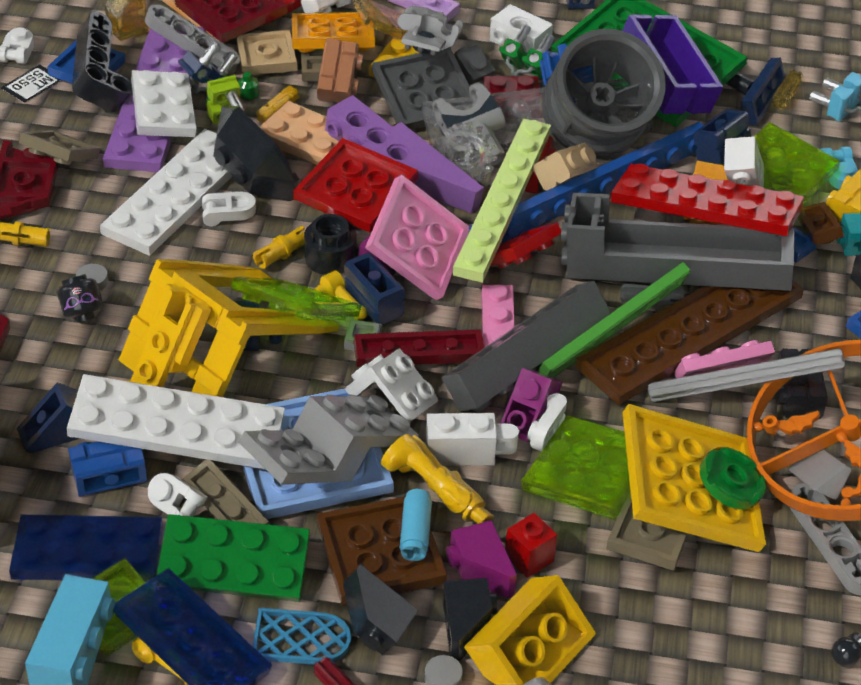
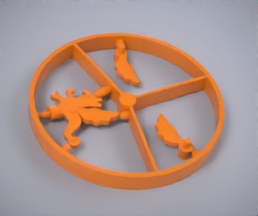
(847, 431)

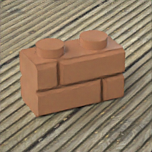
(338, 71)

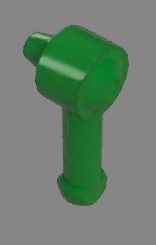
(248, 87)

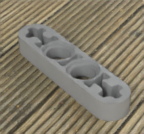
(167, 22)
(827, 539)

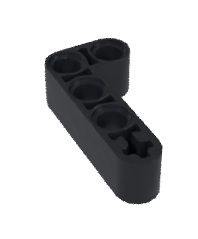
(91, 72)

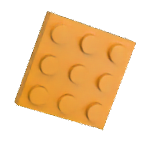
(313, 29)

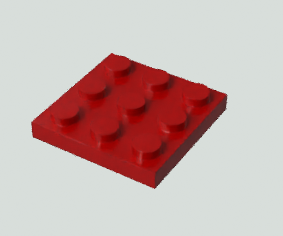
(352, 183)

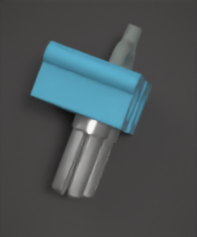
(842, 98)

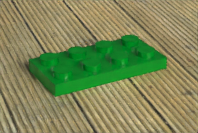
(236, 557)

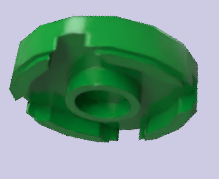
(732, 478)

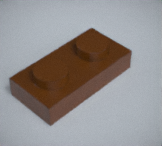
(820, 223)

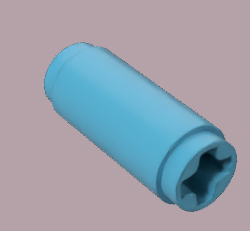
(415, 525)

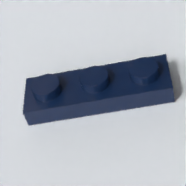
(761, 93)

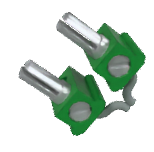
(515, 55)

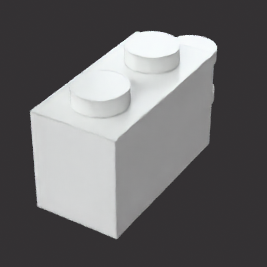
(469, 438)

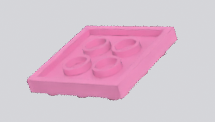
(417, 237)

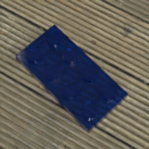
(84, 546)
(190, 634)

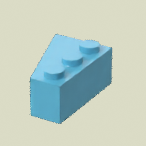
(71, 633)

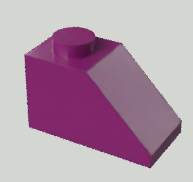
(480, 554)

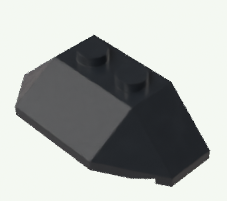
(252, 156)

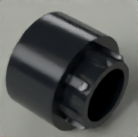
(329, 244)

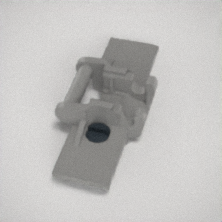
(428, 30)

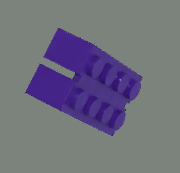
(688, 77)

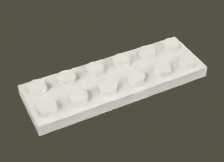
(168, 197)
(168, 420)

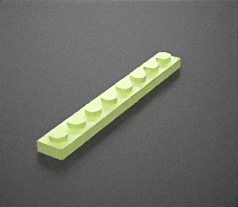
(501, 201)

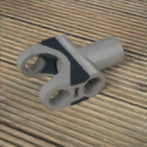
(483, 113)

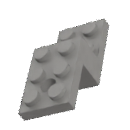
(327, 439)

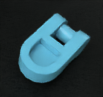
(846, 167)

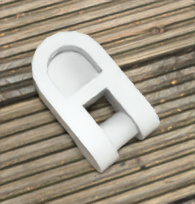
(17, 46)
(227, 207)
(543, 430)
(168, 491)

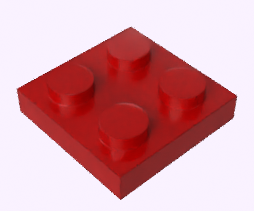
(519, 248)

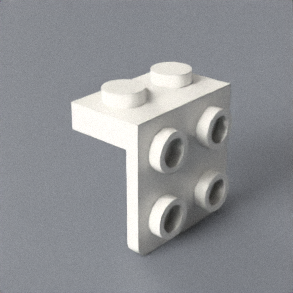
(398, 381)

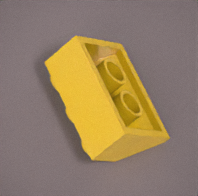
(531, 634)

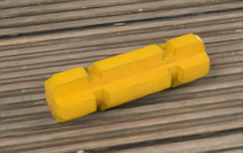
(272, 106)

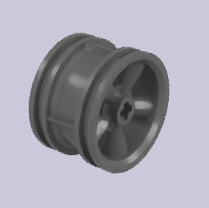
(607, 53)

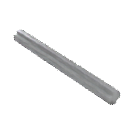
(747, 375)

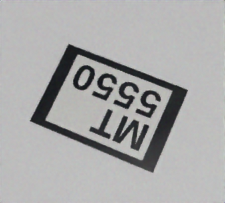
(30, 83)

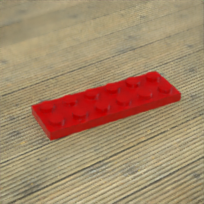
(708, 199)

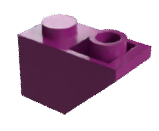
(529, 400)

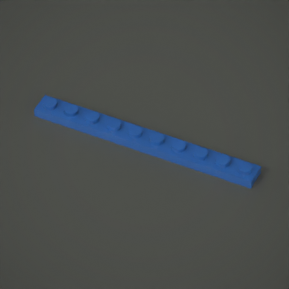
(601, 180)

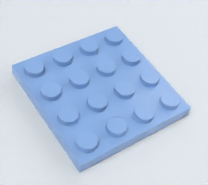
(280, 500)

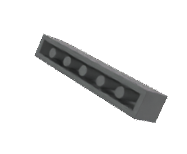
(525, 346)

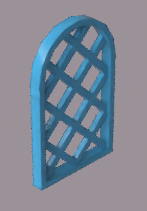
(308, 617)

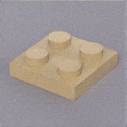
(266, 52)

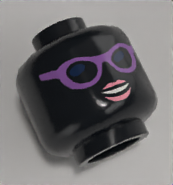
(79, 298)

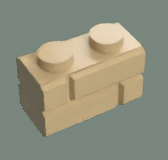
(565, 165)

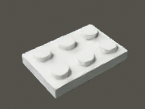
(163, 103)

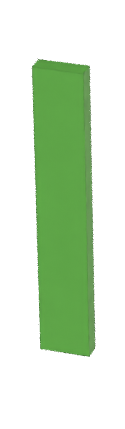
(615, 321)

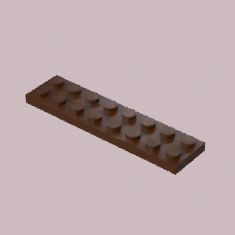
(689, 326)

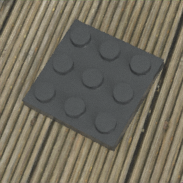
(419, 79)

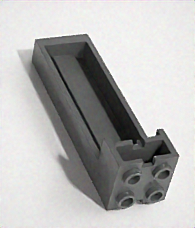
(648, 249)

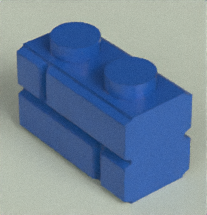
(105, 466)

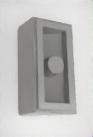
(822, 473)

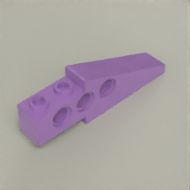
(436, 173)

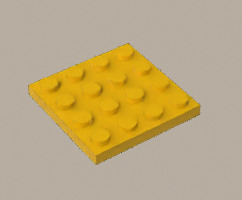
(667, 483)

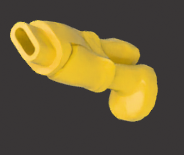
(412, 453)

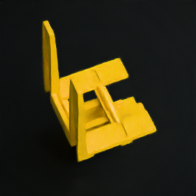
(166, 346)

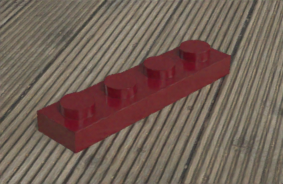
(421, 347)

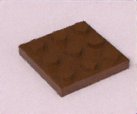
(371, 538)

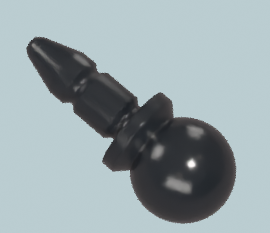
(847, 650)

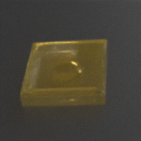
(379, 17)

